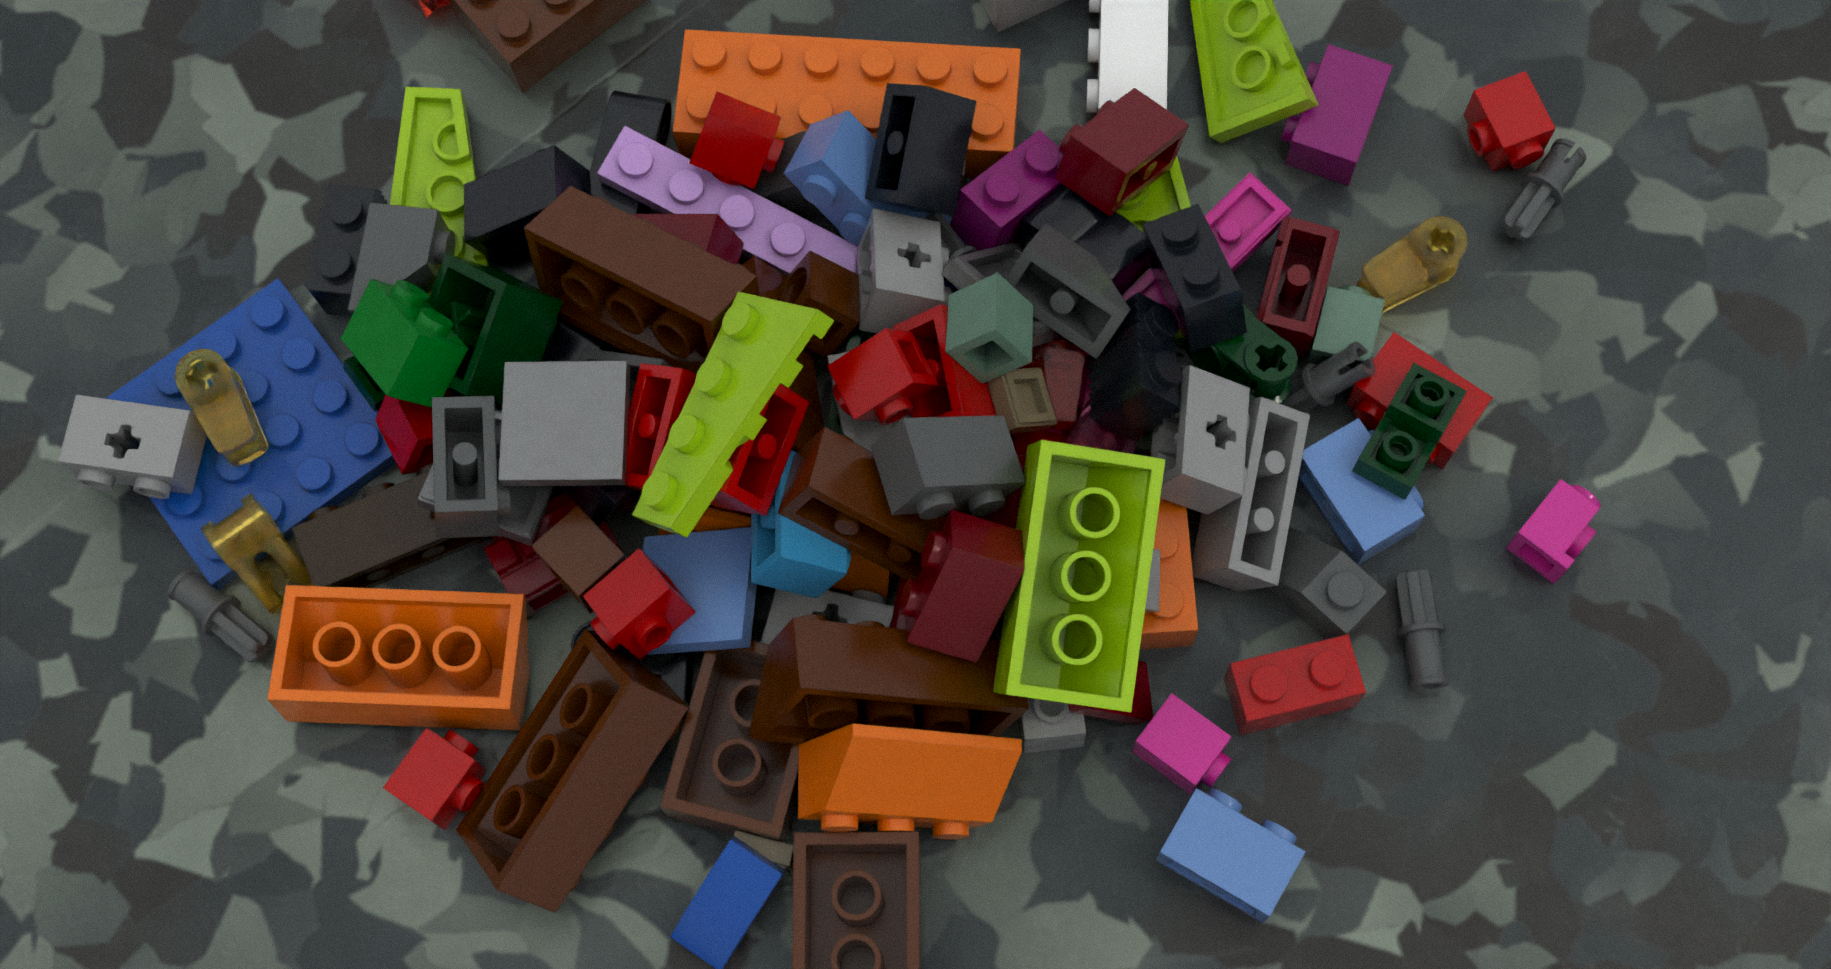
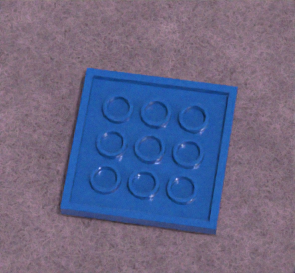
(308, 407)

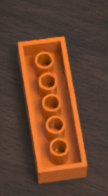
(823, 76)

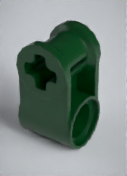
(1252, 359)

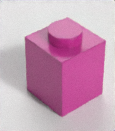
(1183, 745)

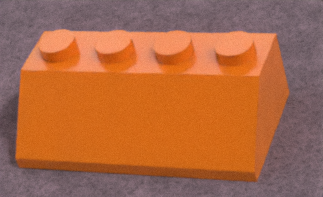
(401, 658)

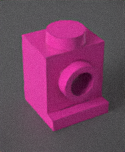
(1557, 530)

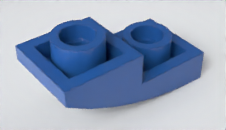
(727, 903)

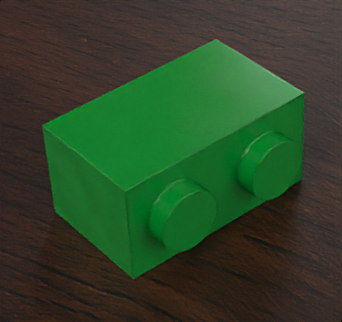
(404, 342)

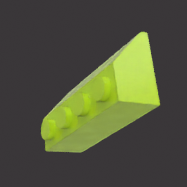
(1086, 576)

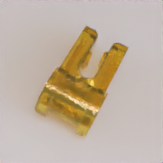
(1409, 268)
(222, 408)
(250, 532)

